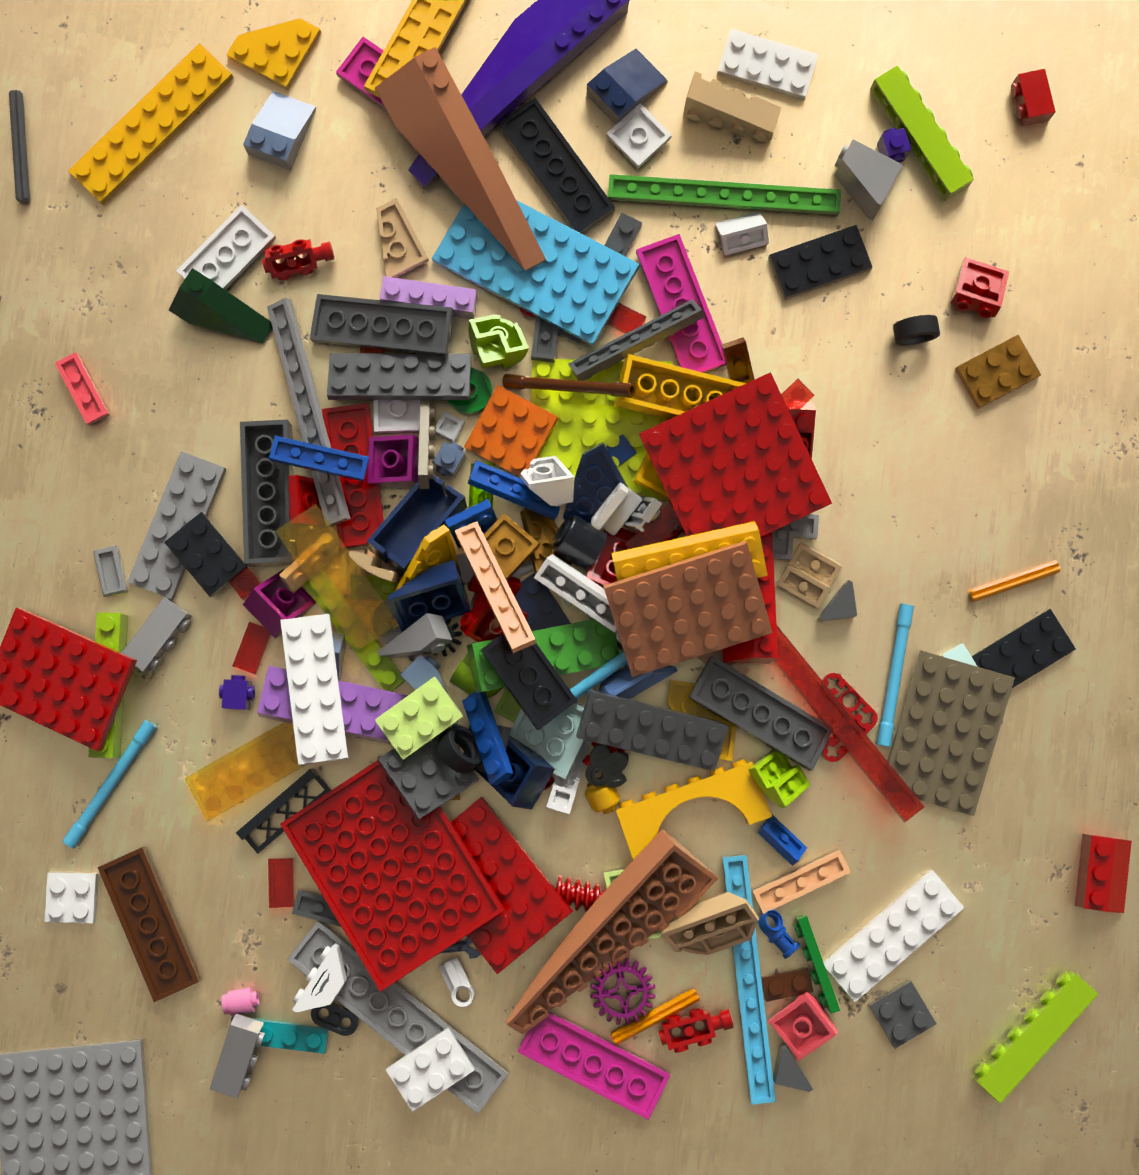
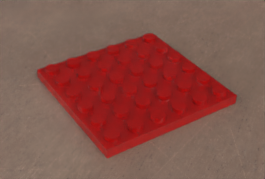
(736, 462)

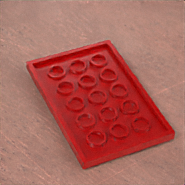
(62, 678)
(525, 892)

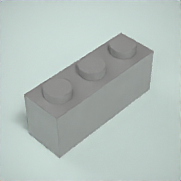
(157, 635)
(237, 1056)

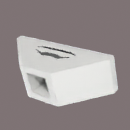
(323, 982)

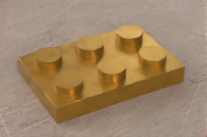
(998, 371)

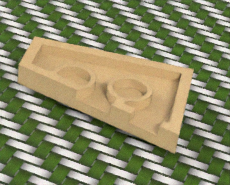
(399, 242)

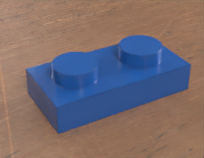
(782, 840)

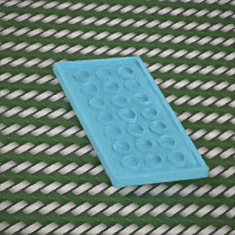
(570, 290)

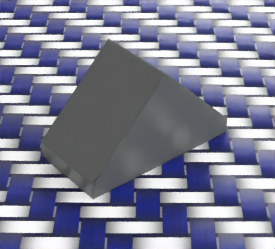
(841, 606)
(787, 1071)

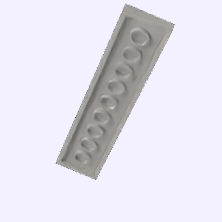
(397, 1014)

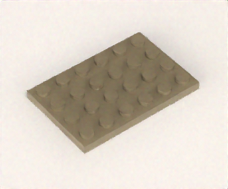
(949, 730)

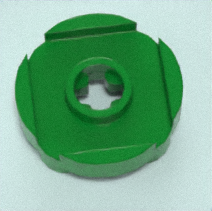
(480, 397)

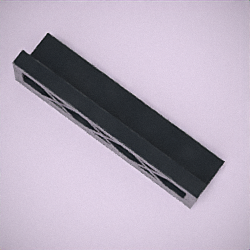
(275, 807)

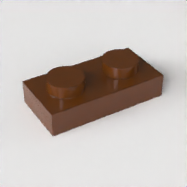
(738, 360)
(786, 984)

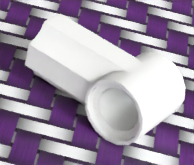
(456, 979)

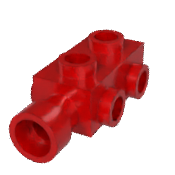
(295, 258)
(689, 1033)

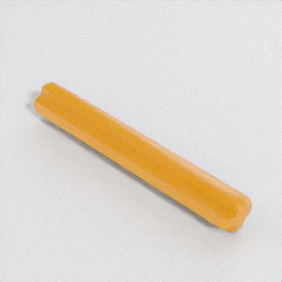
(1014, 581)
(655, 1016)

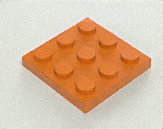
(511, 431)

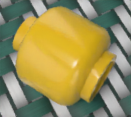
(602, 798)

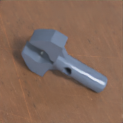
(463, 946)

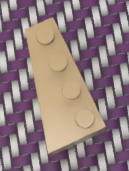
(730, 109)

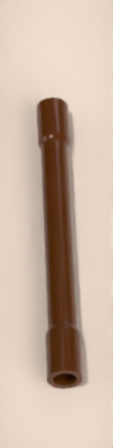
(615, 389)

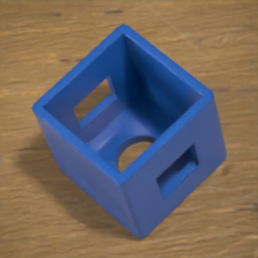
(622, 451)

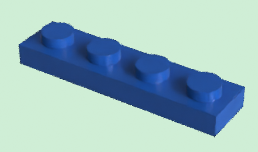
(319, 458)
(509, 488)
(487, 737)

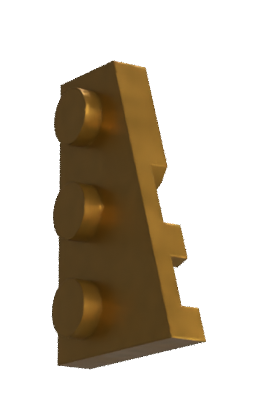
(543, 531)

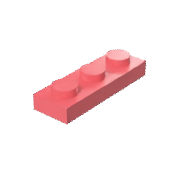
(82, 389)

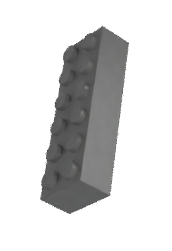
(264, 493)

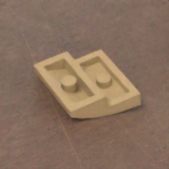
(372, 565)
(809, 575)

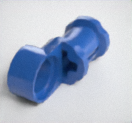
(778, 934)

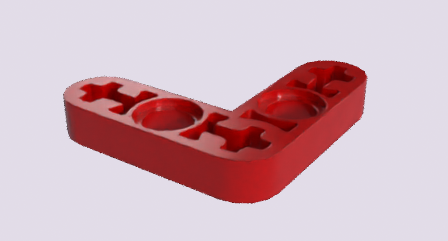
(866, 727)

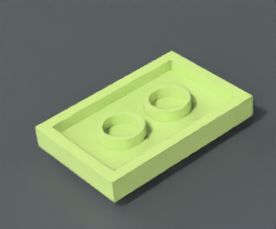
(419, 718)

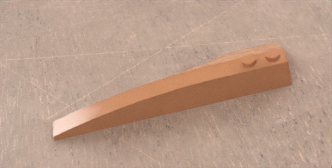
(443, 131)
(641, 900)

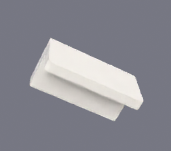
(742, 233)
(616, 509)

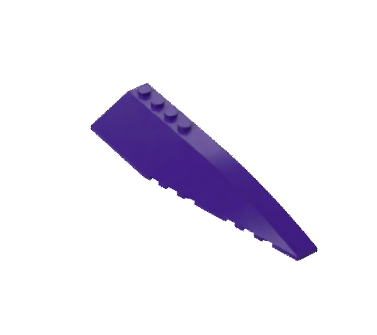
(528, 56)

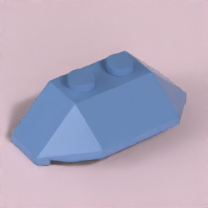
(626, 686)

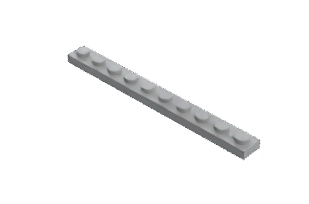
(306, 405)

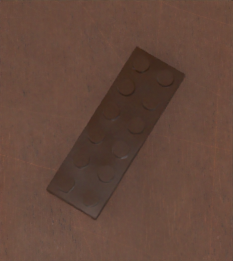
(149, 924)

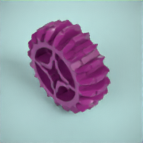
(633, 990)

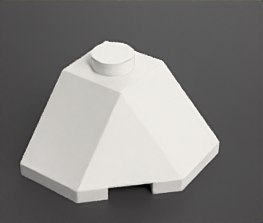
(549, 480)

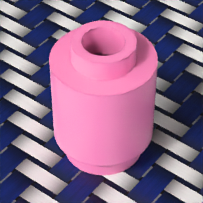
(240, 1001)

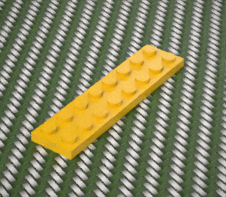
(420, 29)
(150, 123)

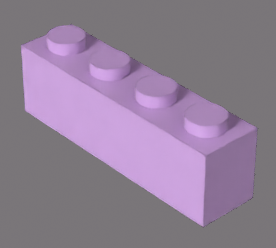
(417, 292)

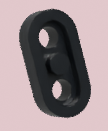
(335, 1018)

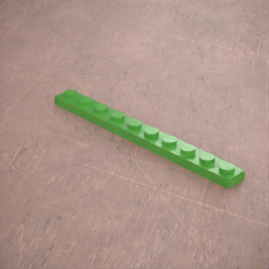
(724, 194)

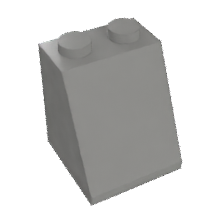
(866, 176)

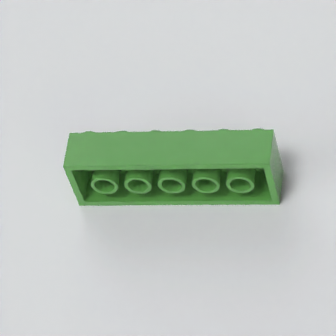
(567, 647)

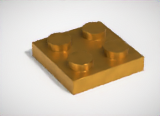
(510, 545)

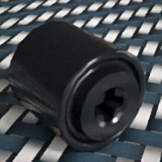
(579, 542)

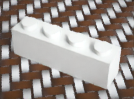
(576, 589)

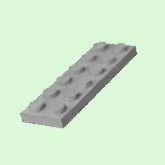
(188, 493)

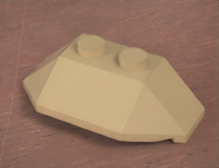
(712, 925)

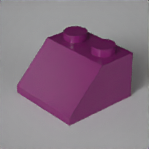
(393, 461)
(274, 602)

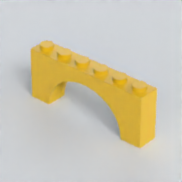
(735, 785)

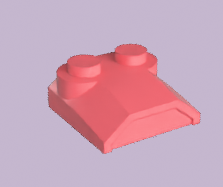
(804, 1025)

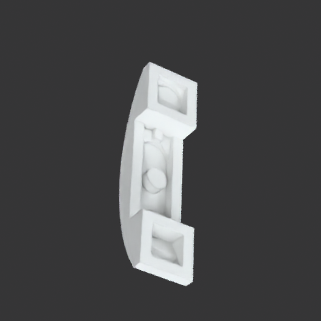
(564, 790)

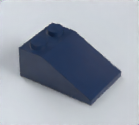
(625, 85)
(433, 592)
(529, 776)

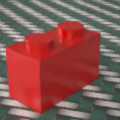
(1033, 97)

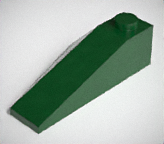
(212, 307)

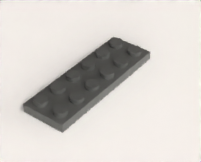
(382, 324)
(399, 376)
(760, 713)
(652, 730)

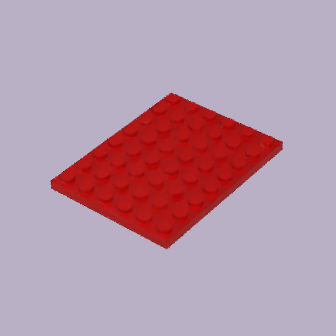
(389, 879)

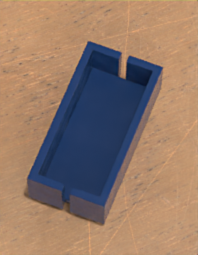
(414, 519)

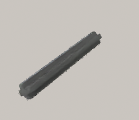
(19, 146)

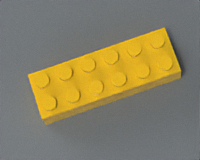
(668, 389)
(657, 555)

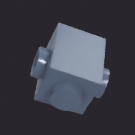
(449, 459)

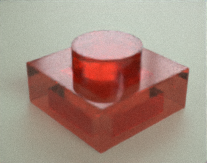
(245, 583)

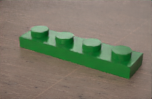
(819, 973)

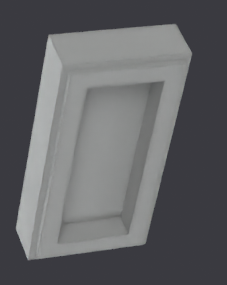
(110, 571)

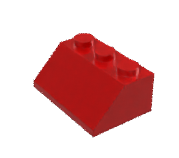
(1103, 873)

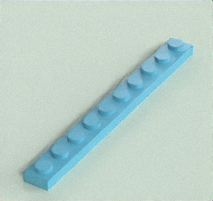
(750, 992)

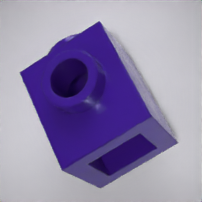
(894, 144)
(237, 693)

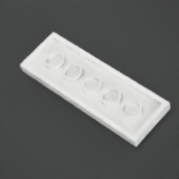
(314, 689)
(892, 935)

